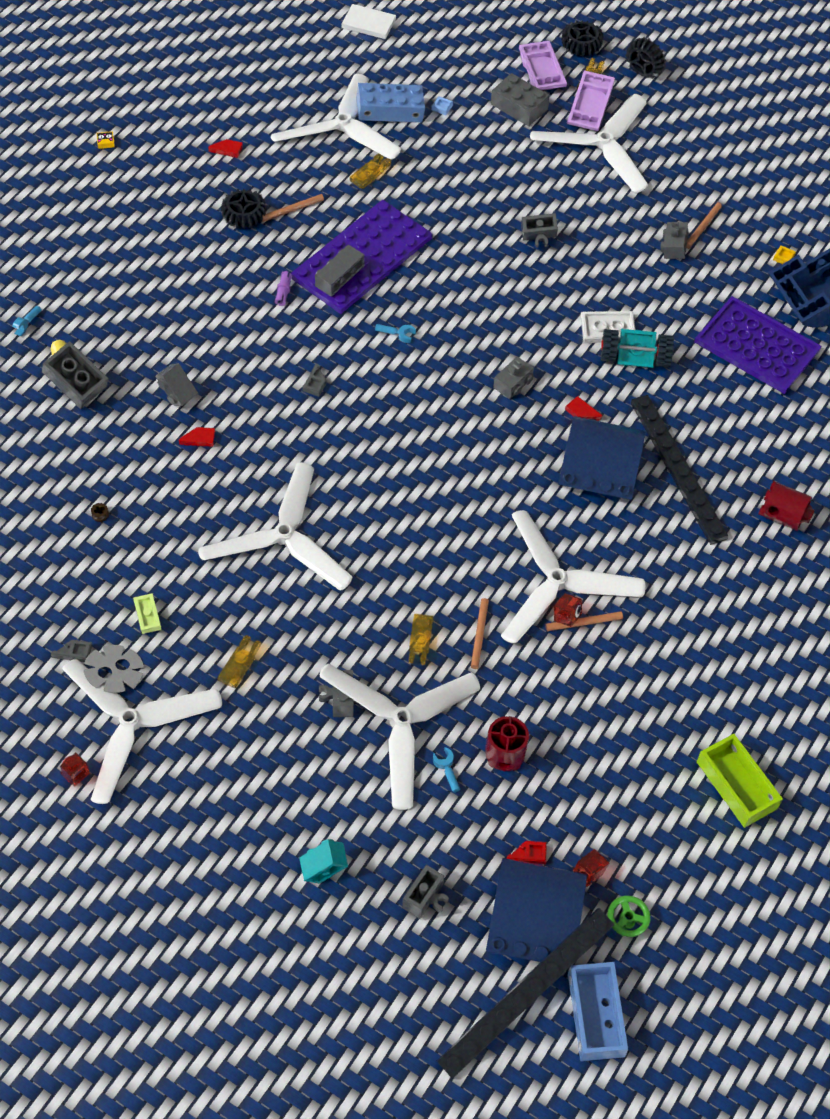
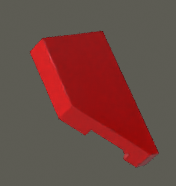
(227, 147)
(580, 408)
(199, 437)

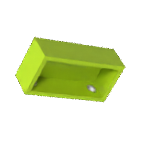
(739, 780)

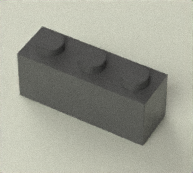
(339, 270)

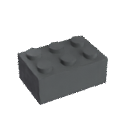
(520, 99)
(75, 375)

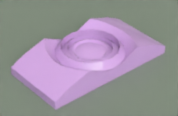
(542, 65)
(591, 100)

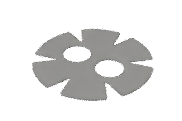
(115, 682)

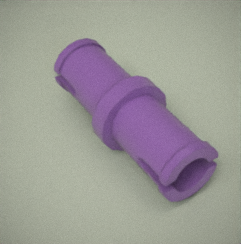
(283, 288)

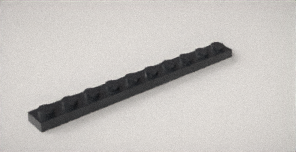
(679, 470)
(525, 993)

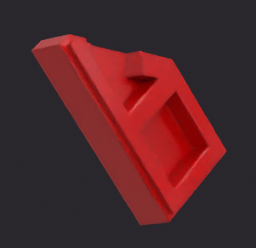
(530, 852)

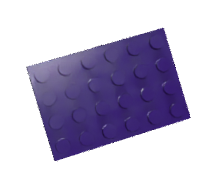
(758, 344)

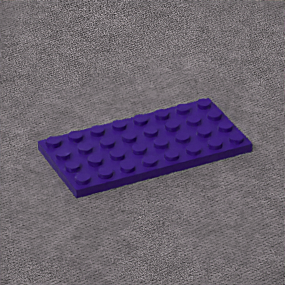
(384, 239)

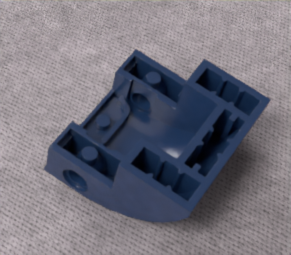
(806, 288)
(602, 457)
(534, 909)

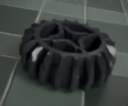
(582, 38)
(646, 57)
(243, 208)

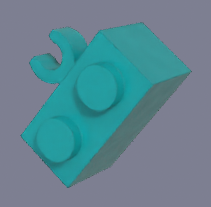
(323, 861)

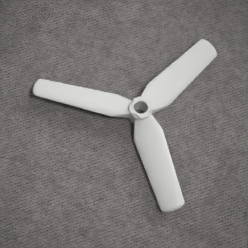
(346, 123)
(607, 142)
(298, 544)
(574, 580)
(147, 715)
(401, 738)

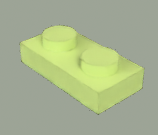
(147, 613)

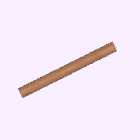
(293, 207)
(704, 224)
(586, 621)
(479, 633)

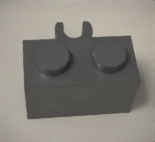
(539, 228)
(675, 240)
(513, 377)
(176, 385)
(341, 702)
(425, 892)

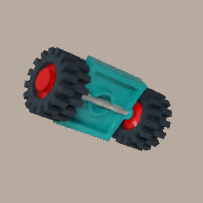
(637, 348)

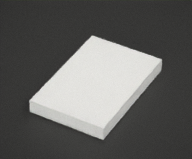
(368, 21)
(595, 322)

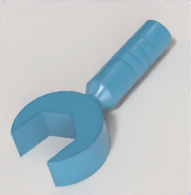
(22, 324)
(401, 332)
(445, 764)

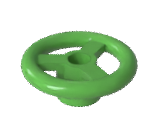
(629, 924)

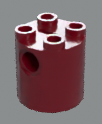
(787, 506)
(506, 743)

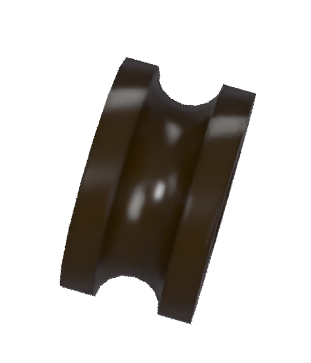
(102, 508)

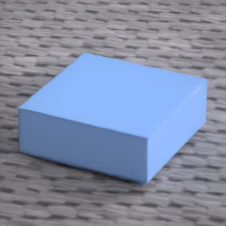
(442, 105)

